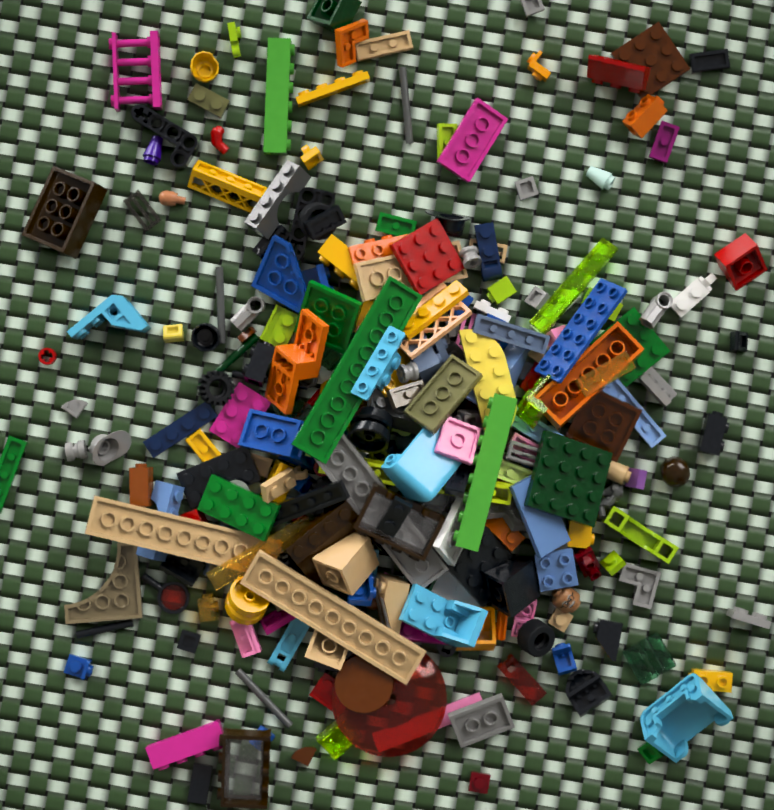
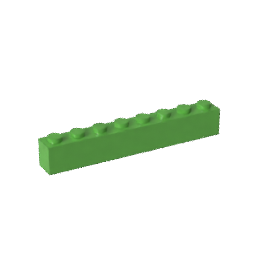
(486, 472)

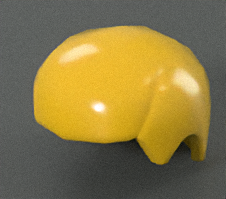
(204, 67)

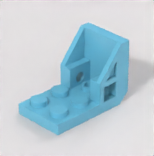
(126, 317)
(443, 619)

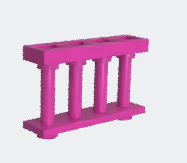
(152, 61)

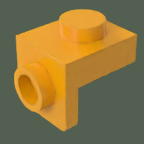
(538, 71)

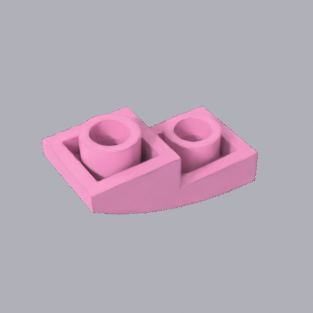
(522, 617)

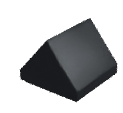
(738, 341)

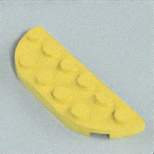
(489, 359)

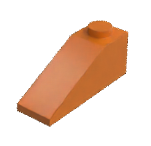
(501, 530)

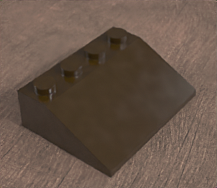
(64, 212)
(320, 534)

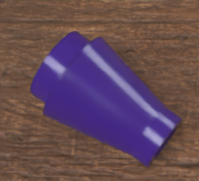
(153, 151)

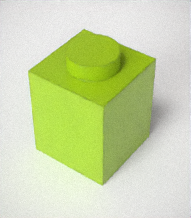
(500, 291)

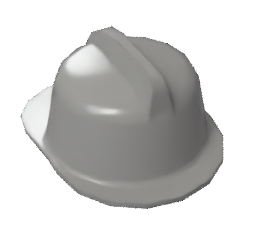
(109, 447)

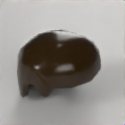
(675, 471)

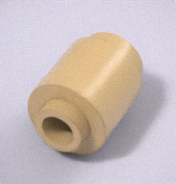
(618, 472)

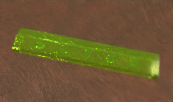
(573, 286)

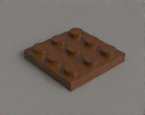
(654, 50)
(605, 423)

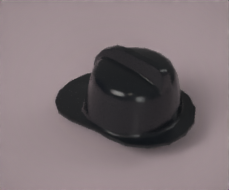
(452, 224)

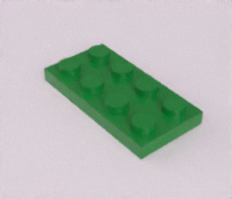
(238, 507)

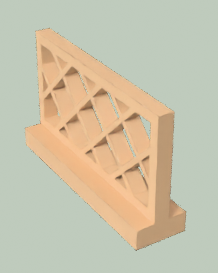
(439, 332)

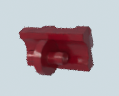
(588, 563)

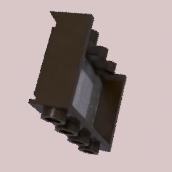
(415, 533)
(244, 768)

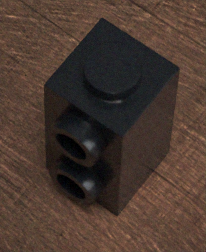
(260, 364)
(712, 433)

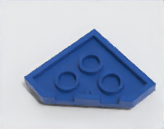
(281, 275)

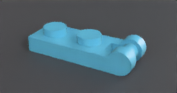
(289, 643)

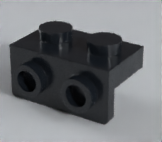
(182, 568)

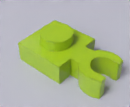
(234, 34)

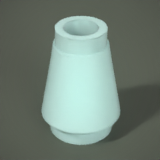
(600, 177)

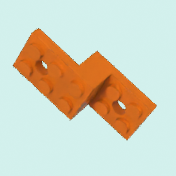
(296, 361)

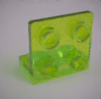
(530, 408)

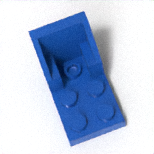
(274, 436)

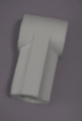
(655, 310)
(247, 314)

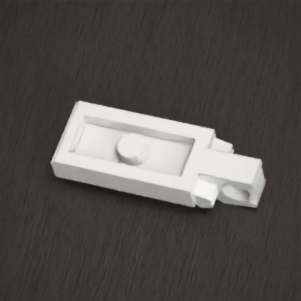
(692, 294)

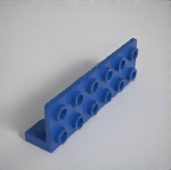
(580, 331)

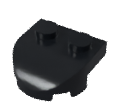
(586, 691)

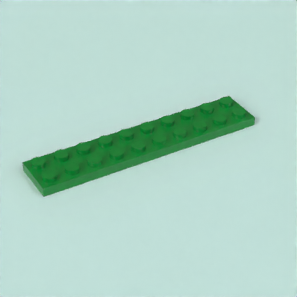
(336, 402)

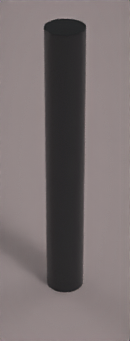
(104, 628)

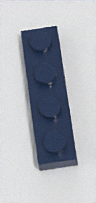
(180, 429)

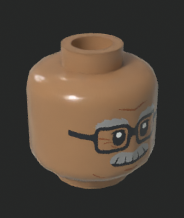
(566, 599)

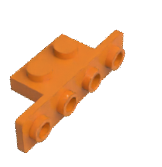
(373, 249)

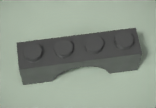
(264, 215)

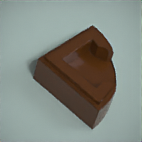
(246, 335)
(304, 755)

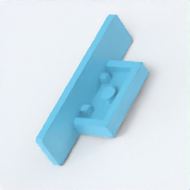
(380, 365)

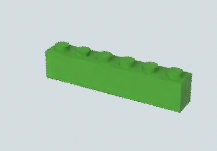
(277, 96)

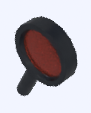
(172, 596)

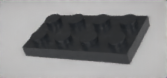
(231, 466)

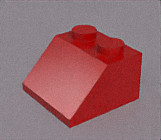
(741, 261)

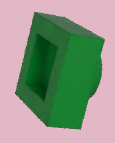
(649, 752)

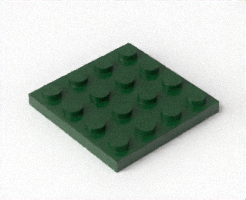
(568, 479)

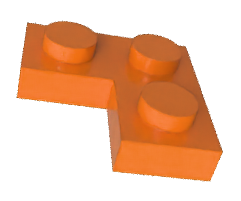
(346, 38)

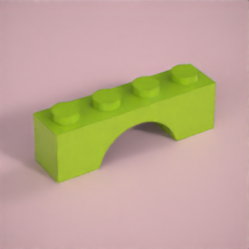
(640, 534)

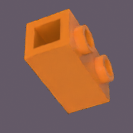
(645, 115)

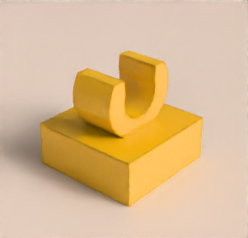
(311, 156)

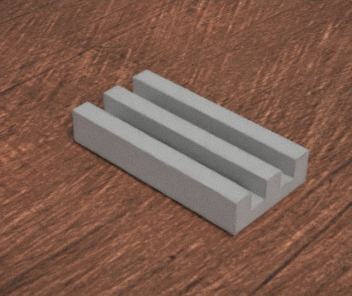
(510, 450)

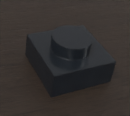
(188, 641)

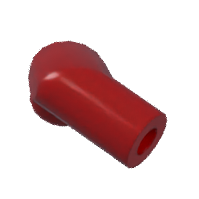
(216, 140)

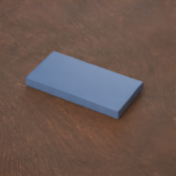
(544, 530)

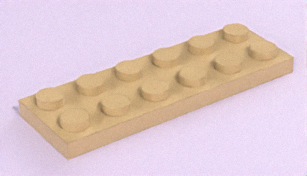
(374, 273)

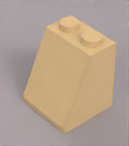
(346, 563)

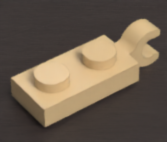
(282, 483)

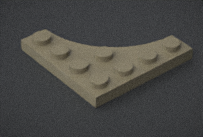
(119, 596)

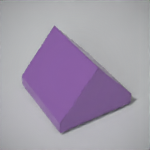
(637, 479)

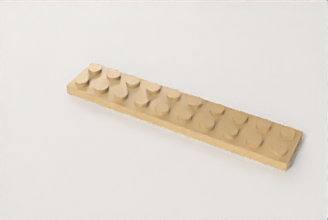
(166, 532)
(333, 617)

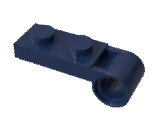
(488, 252)

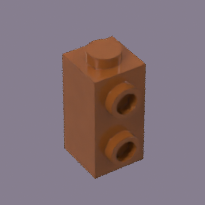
(141, 485)

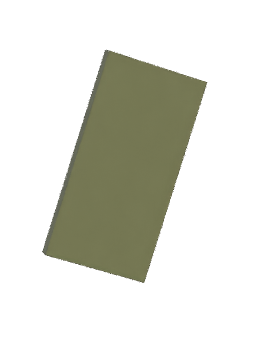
(443, 394)

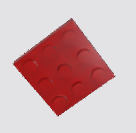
(427, 256)

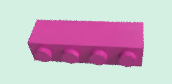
(184, 745)

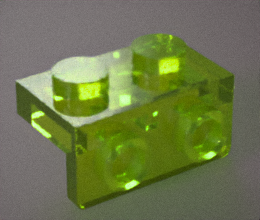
(333, 741)

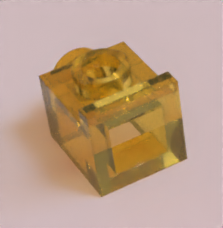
(207, 608)

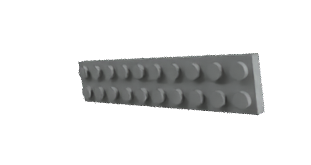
(358, 478)

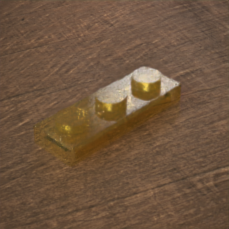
(605, 374)

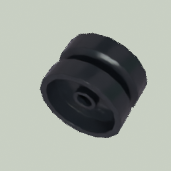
(370, 429)

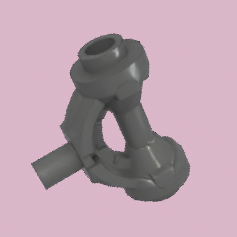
(613, 494)

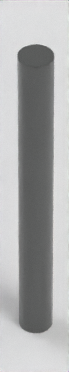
(406, 105)
(220, 304)
(263, 697)

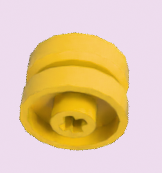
(244, 605)

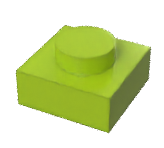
(612, 563)

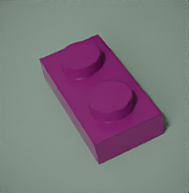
(664, 142)

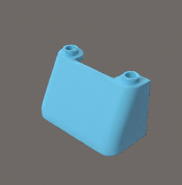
(419, 470)
(682, 715)

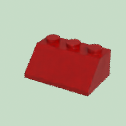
(617, 73)

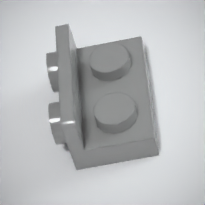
(657, 386)

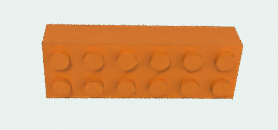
(566, 398)

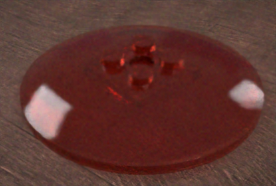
(406, 722)

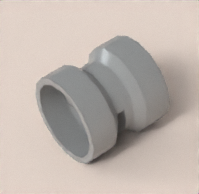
(76, 450)

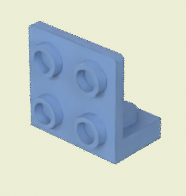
(556, 570)

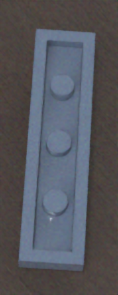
(511, 334)

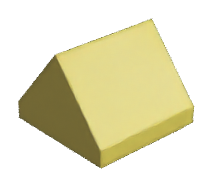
(173, 333)

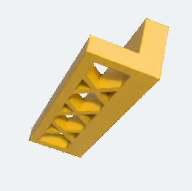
(228, 183)

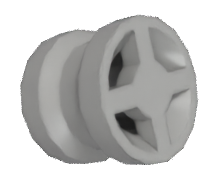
(470, 257)
(408, 372)

